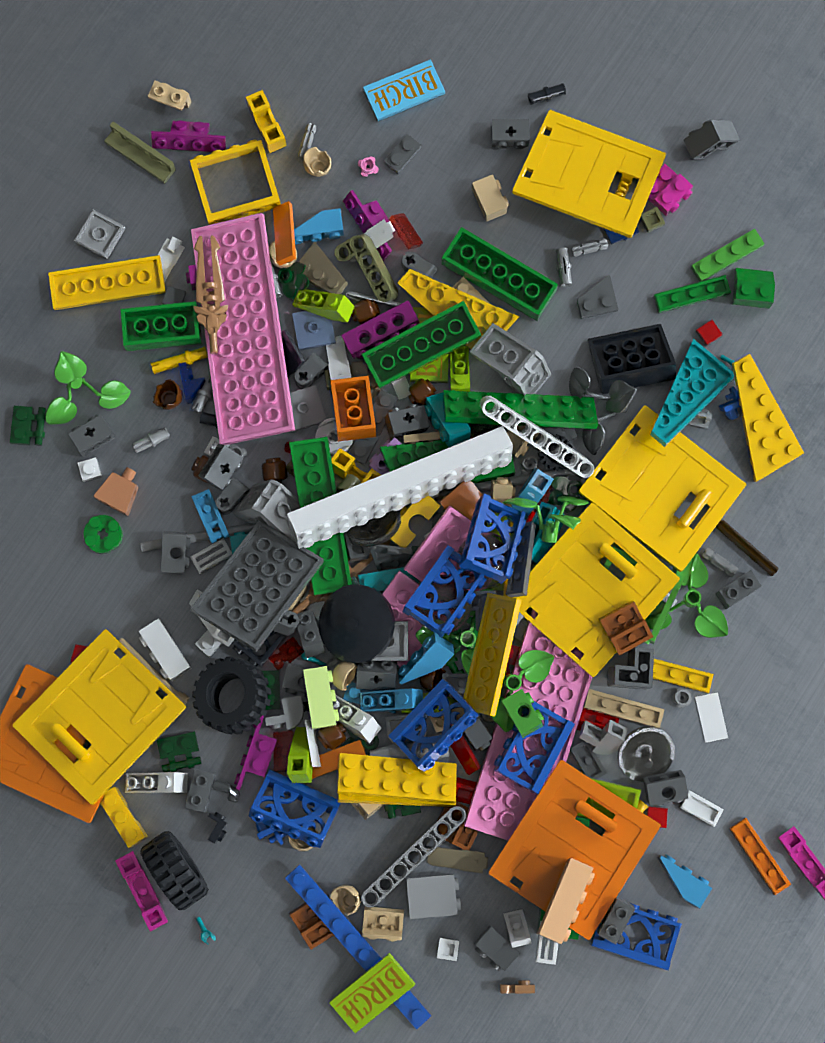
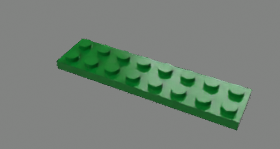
(539, 409)
(313, 483)

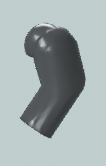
(227, 788)

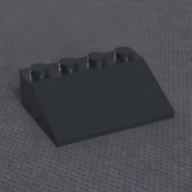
(632, 356)

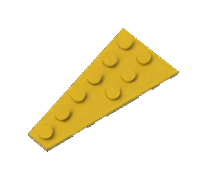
(439, 297)
(765, 427)

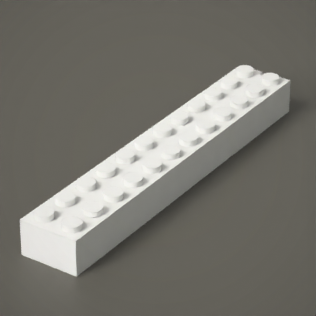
(400, 487)

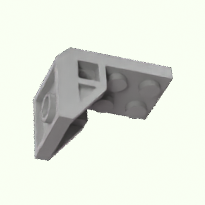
(516, 361)
(270, 504)

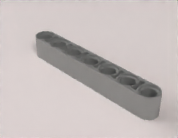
(405, 861)

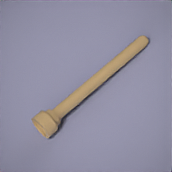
(182, 696)

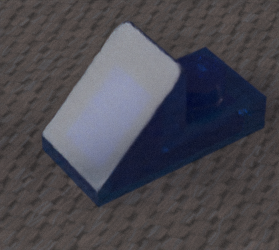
(190, 386)

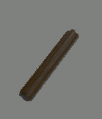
(747, 547)

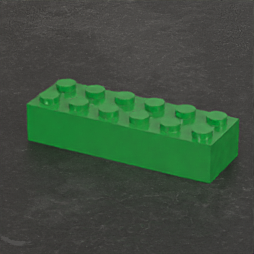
(499, 274)
(421, 345)

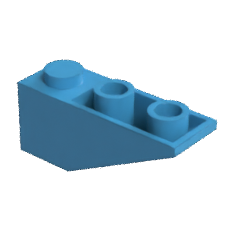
(323, 225)
(533, 489)
(430, 657)
(390, 700)
(688, 887)

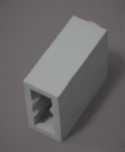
(433, 896)

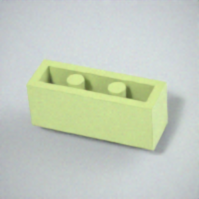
(320, 697)

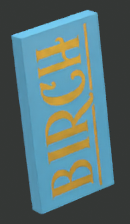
(404, 90)

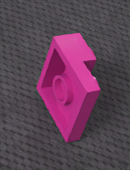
(669, 190)

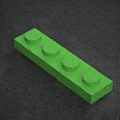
(727, 255)

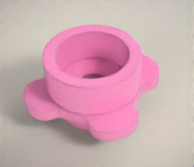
(368, 161)

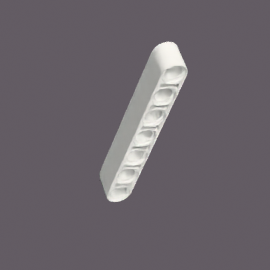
(545, 440)

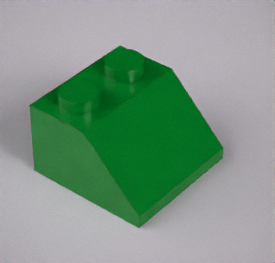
(753, 288)

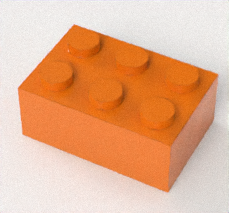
(353, 408)

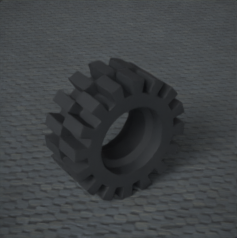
(552, 463)

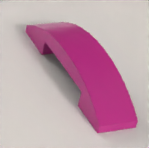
(804, 859)
(142, 891)

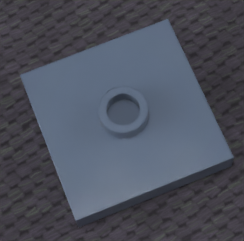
(312, 330)

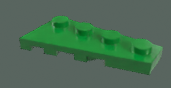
(402, 455)

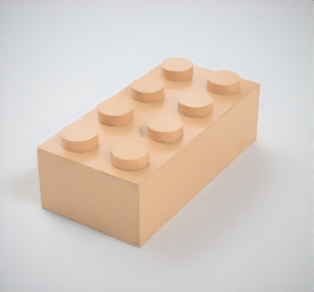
(565, 901)

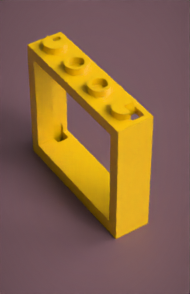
(243, 210)

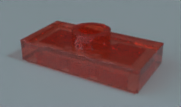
(405, 231)
(282, 749)

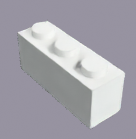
(164, 650)

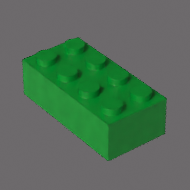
(160, 326)

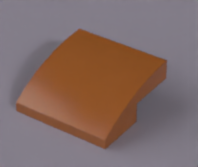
(462, 499)
(625, 628)
(463, 836)
(310, 926)

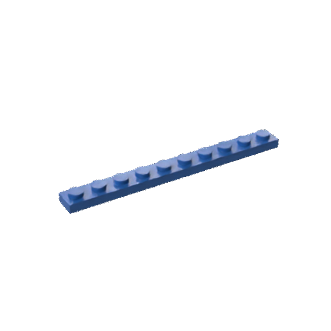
(350, 938)

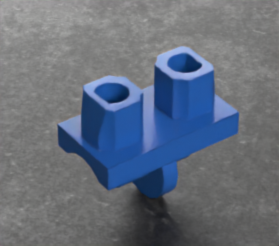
(730, 407)
(264, 830)

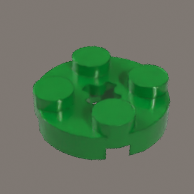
(96, 525)

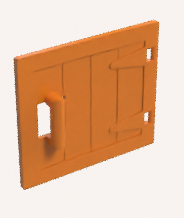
(24, 766)
(553, 835)

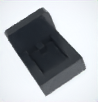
(219, 831)

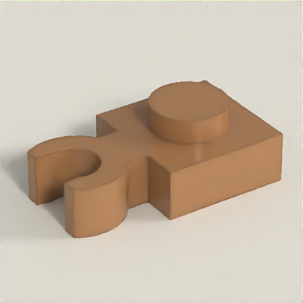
(522, 987)

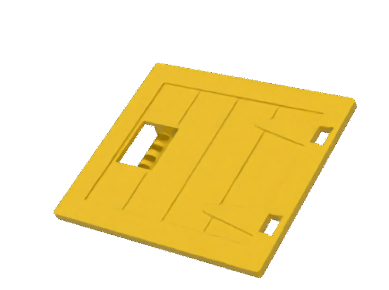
(576, 170)
(650, 483)
(576, 590)
(107, 703)

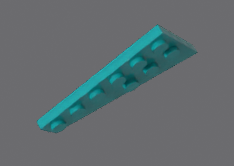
(694, 387)

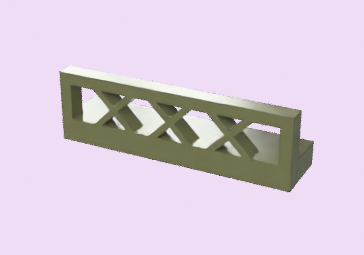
(140, 153)

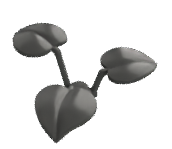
(618, 402)

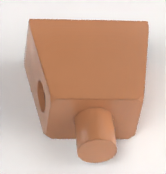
(118, 491)

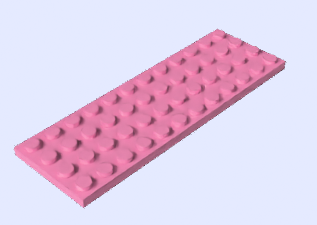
(250, 362)
(498, 801)

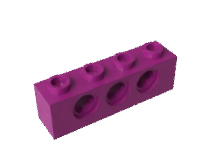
(370, 328)

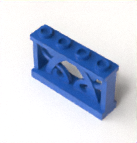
(472, 551)
(419, 598)
(450, 733)
(539, 774)
(283, 785)
(651, 957)

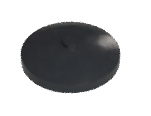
(356, 623)

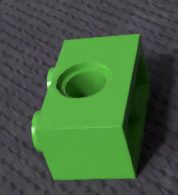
(514, 704)

